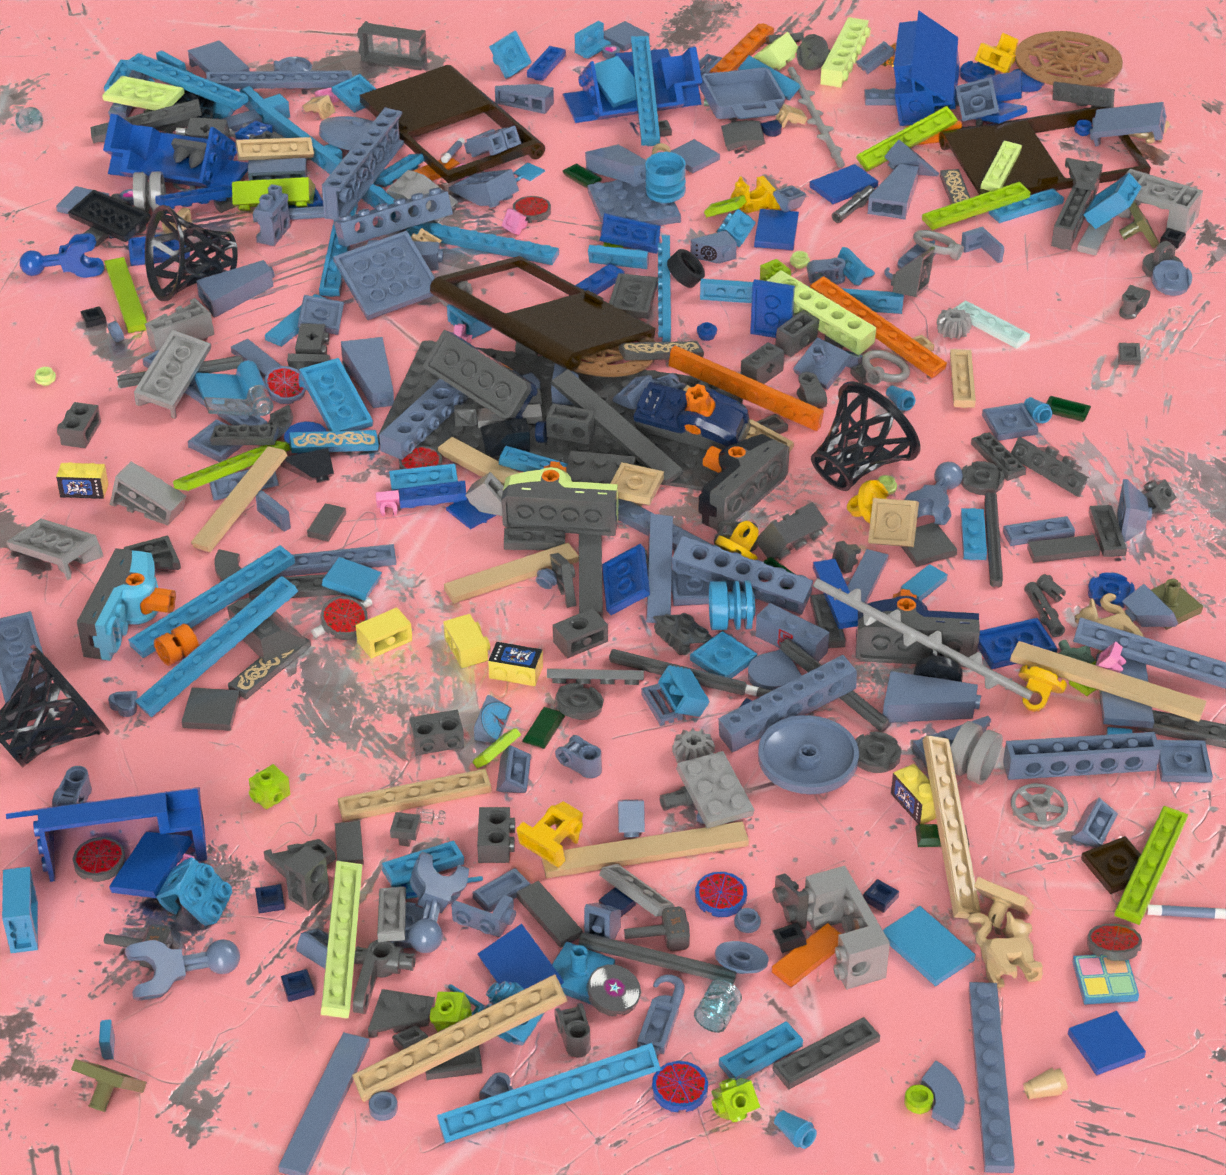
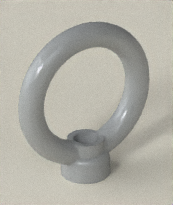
(954, 250)
(874, 379)

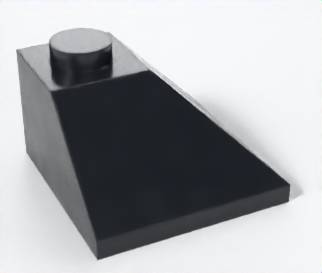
(509, 433)
(311, 465)

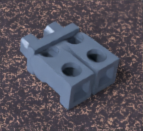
(492, 141)
(272, 216)

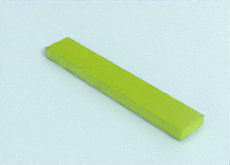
(910, 136)
(976, 205)
(126, 295)
(224, 467)
(1151, 865)

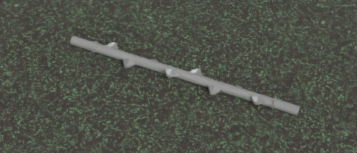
(816, 119)
(932, 641)

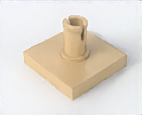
(637, 483)
(893, 522)
(1003, 899)

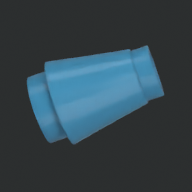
(901, 398)
(1038, 410)
(796, 1129)

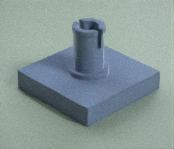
(824, 361)

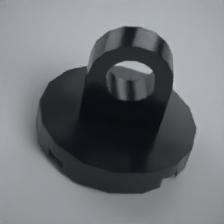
(939, 667)

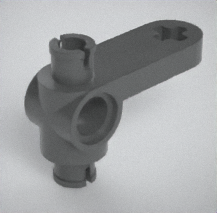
(381, 961)

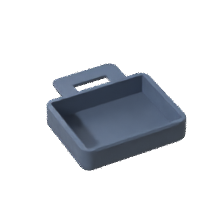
(742, 93)

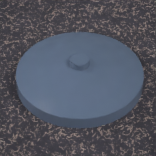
(343, 130)
(808, 754)

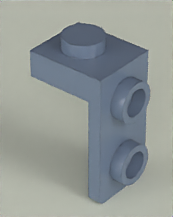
(982, 239)
(484, 921)

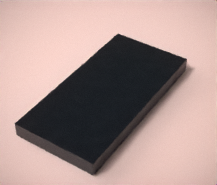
(109, 215)

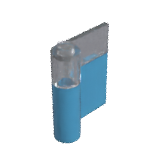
(236, 393)

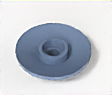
(741, 957)

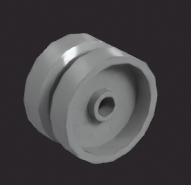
(145, 192)
(975, 752)

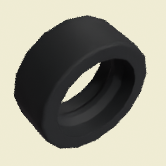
(685, 268)

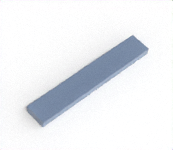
(323, 561)
(659, 566)
(324, 1105)

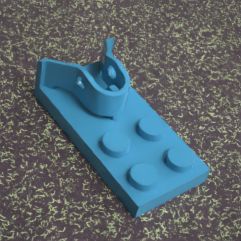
(335, 396)

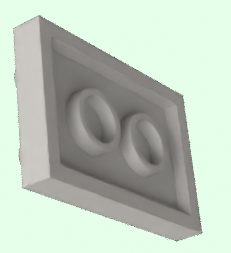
(715, 789)

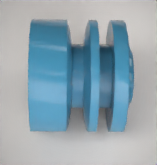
(665, 177)
(731, 605)

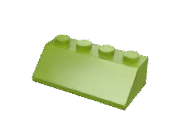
(247, 193)

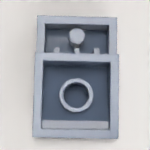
(977, 99)

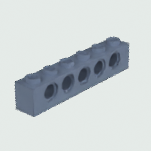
(439, 208)
(420, 419)
(772, 592)
(786, 701)
(1081, 755)

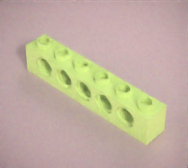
(845, 52)
(834, 320)

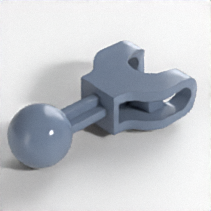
(934, 498)
(434, 895)
(172, 966)

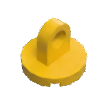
(864, 499)
(738, 543)
(1040, 682)

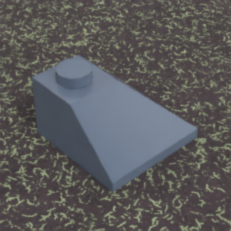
(902, 154)
(1132, 511)

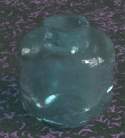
(29, 119)

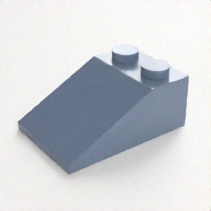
(487, 187)

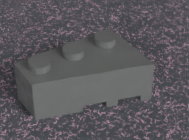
(791, 532)

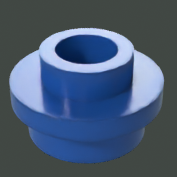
(1083, 127)
(706, 331)

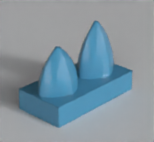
(854, 268)

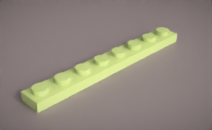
(341, 940)

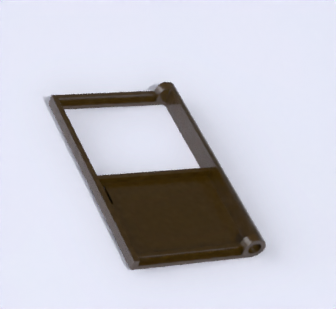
(440, 100)
(1034, 167)
(555, 329)

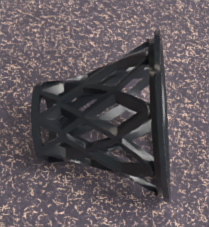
(200, 268)
(854, 453)
(29, 740)

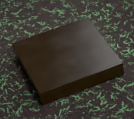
(1112, 863)

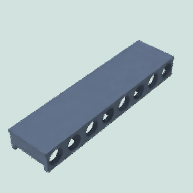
(362, 165)

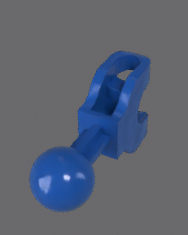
(70, 257)

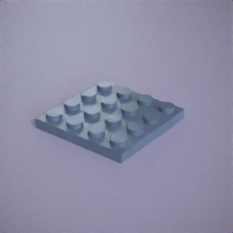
(632, 203)
(386, 275)

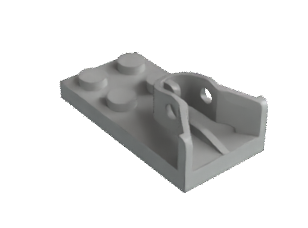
(171, 371)
(56, 544)

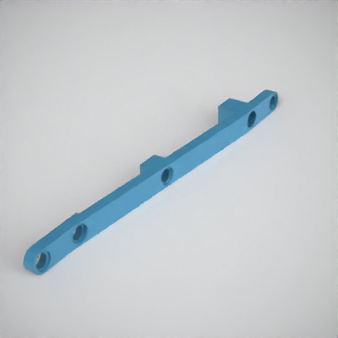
(275, 112)

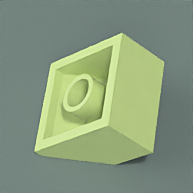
(778, 52)

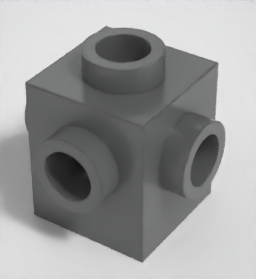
(1158, 495)

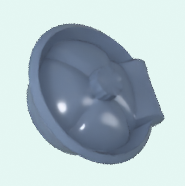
(292, 64)

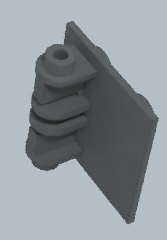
(680, 631)

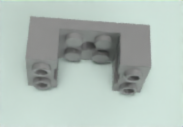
(1179, 199)
(864, 947)

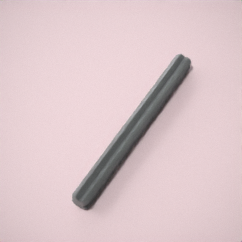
(207, 367)
(993, 540)
(658, 667)
(851, 699)
(656, 958)

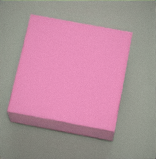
(327, 91)

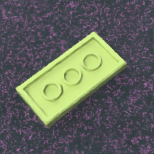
(143, 93)

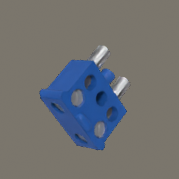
(249, 129)

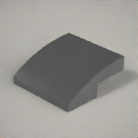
(743, 133)

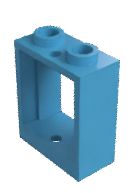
(1112, 201)
(20, 910)

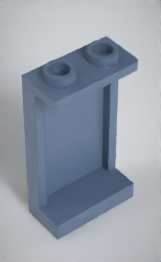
(216, 58)
(1129, 120)

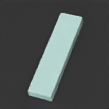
(994, 325)

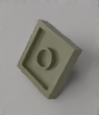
(1139, 225)
(1178, 600)
(107, 1081)

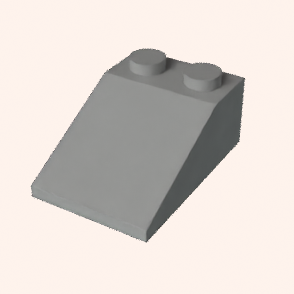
(413, 183)

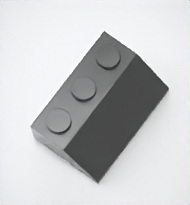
(915, 275)
(272, 636)

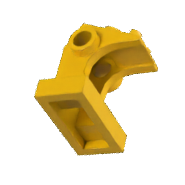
(999, 56)
(756, 199)
(545, 840)

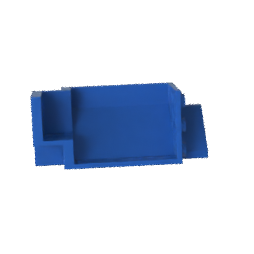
(925, 69)
(675, 86)
(148, 150)
(174, 810)

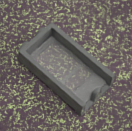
(392, 46)

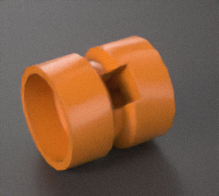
(174, 645)

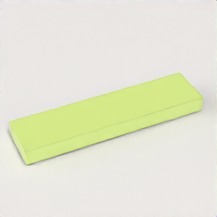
(1001, 166)

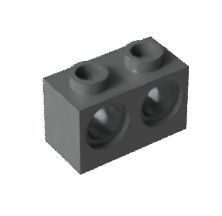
(570, 423)
(79, 425)
(436, 732)
(494, 835)
(307, 877)

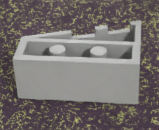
(191, 320)
(146, 494)

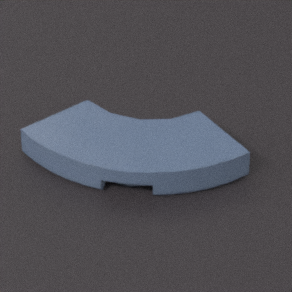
(947, 1095)

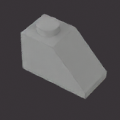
(486, 495)

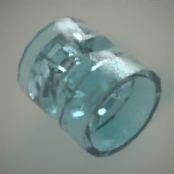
(717, 1006)

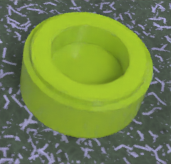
(918, 1099)

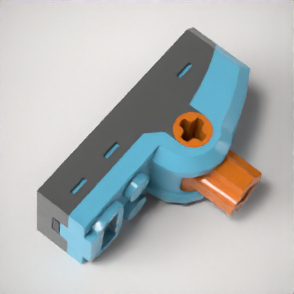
(121, 597)

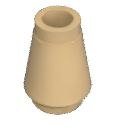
(1046, 1084)

